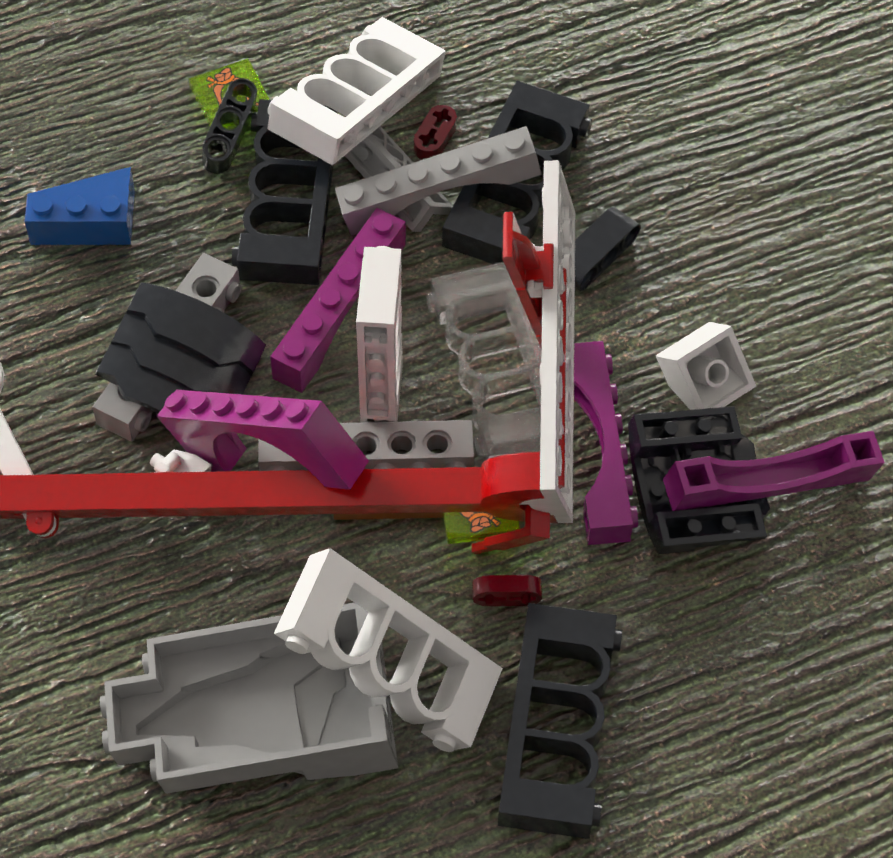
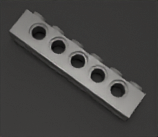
(205, 278)
(386, 438)

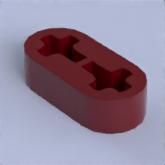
(429, 130)
(507, 590)

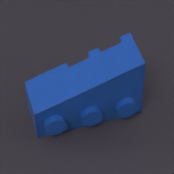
(83, 211)

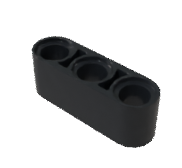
(229, 112)
(602, 245)

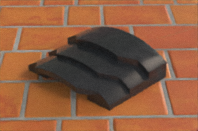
(177, 345)
(673, 436)

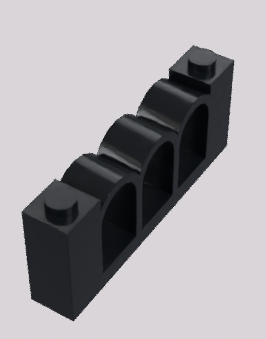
(545, 115)
(276, 256)
(548, 805)

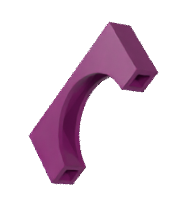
(299, 427)

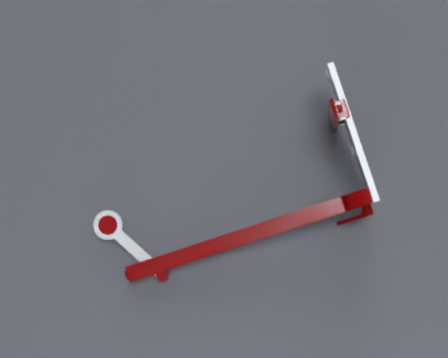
(509, 486)

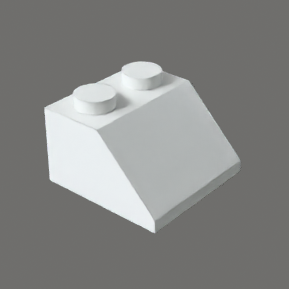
(707, 368)

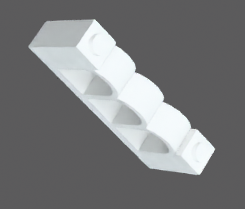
(324, 133)
(380, 334)
(310, 626)

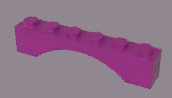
(308, 339)
(718, 481)
(607, 504)

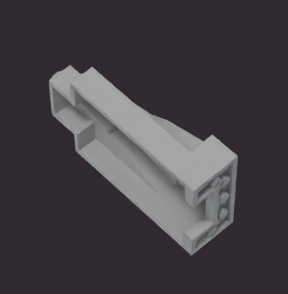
(246, 708)

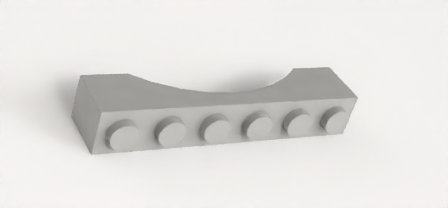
(498, 160)

